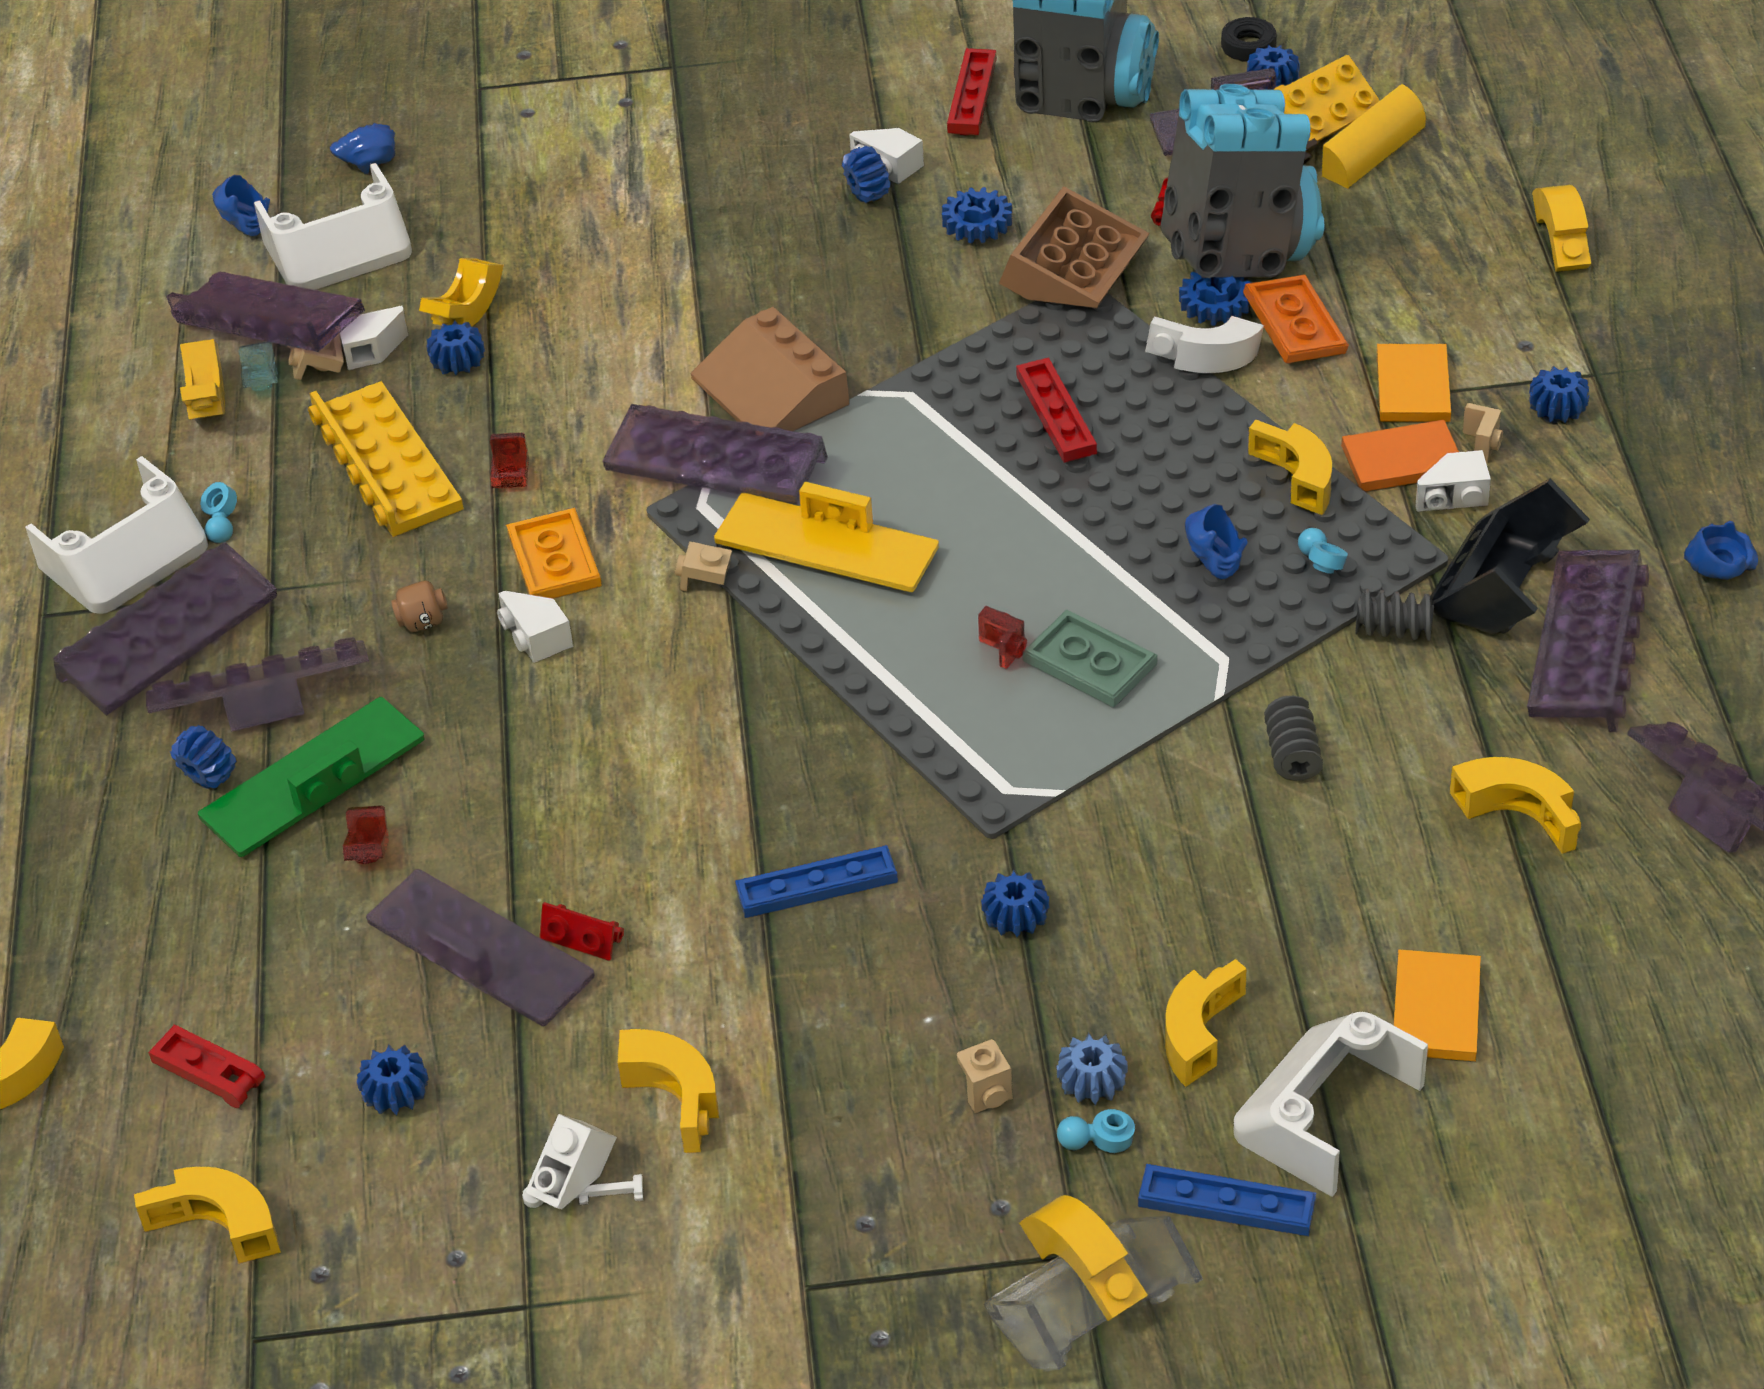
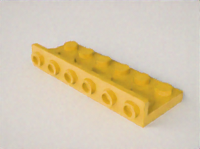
(385, 458)

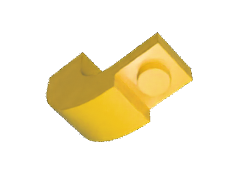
(203, 379)
(1519, 786)
(27, 1058)
(673, 1065)
(216, 1197)
(1090, 1248)

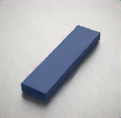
(816, 881)
(1227, 1199)

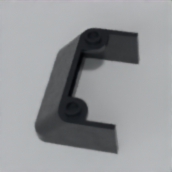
(1501, 548)

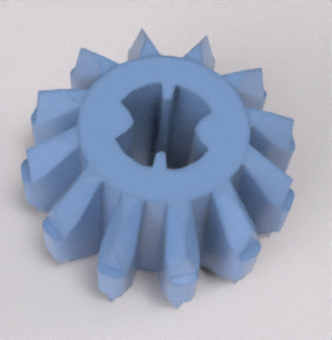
(1092, 1069)

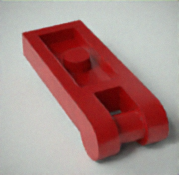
(206, 1065)

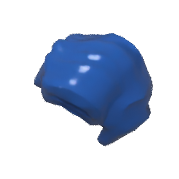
(366, 146)
(236, 204)
(1215, 540)
(1721, 552)

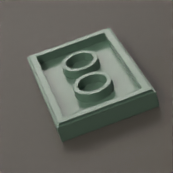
(1090, 658)

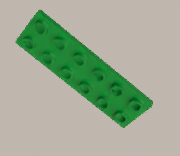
(310, 776)

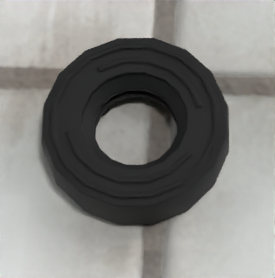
(1247, 27)

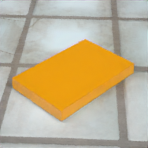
(1413, 383)
(554, 554)
(1439, 1001)

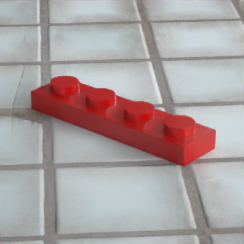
(971, 91)
(1056, 410)

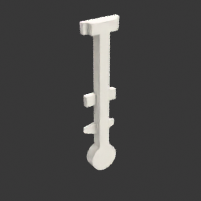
(634, 1186)

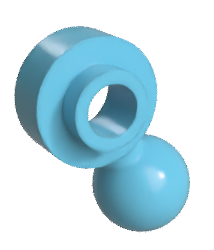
(218, 503)
(1324, 555)
(1110, 1131)

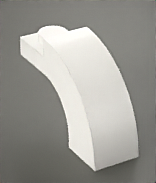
(1205, 348)

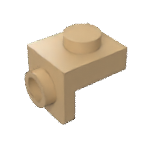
(1485, 425)
(703, 564)
(986, 1075)

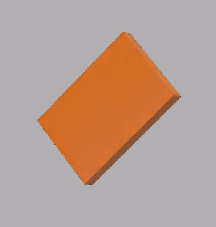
(1295, 318)
(1396, 454)

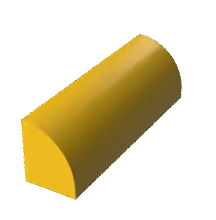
(1373, 137)

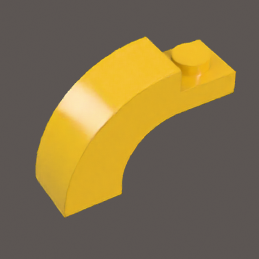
(1567, 225)
(467, 296)
(1301, 455)
(1192, 1004)

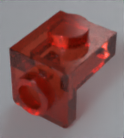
(509, 460)
(1003, 633)
(366, 834)

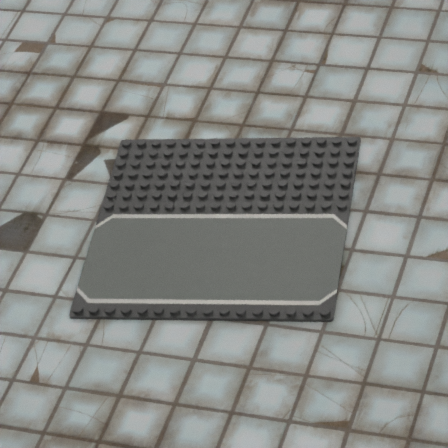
(968, 463)

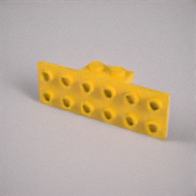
(1330, 97)
(828, 533)

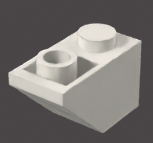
(897, 149)
(373, 337)
(1454, 482)
(535, 624)
(569, 1161)

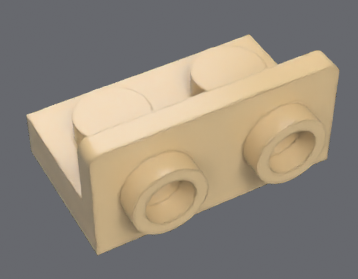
(326, 359)

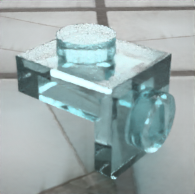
(258, 366)

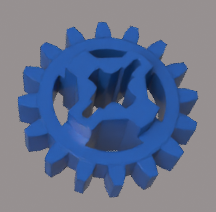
(977, 215)
(1213, 298)

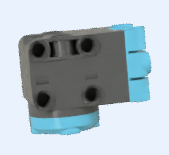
(1081, 57)
(1239, 184)

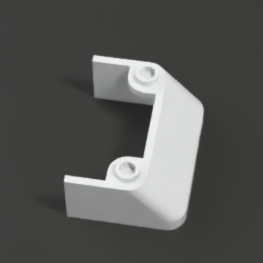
(338, 244)
(129, 554)
(1280, 1110)

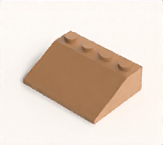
(1072, 253)
(772, 375)

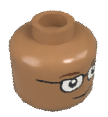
(419, 606)

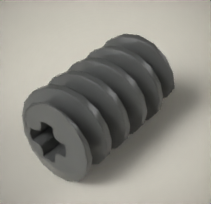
(1395, 614)
(1293, 738)

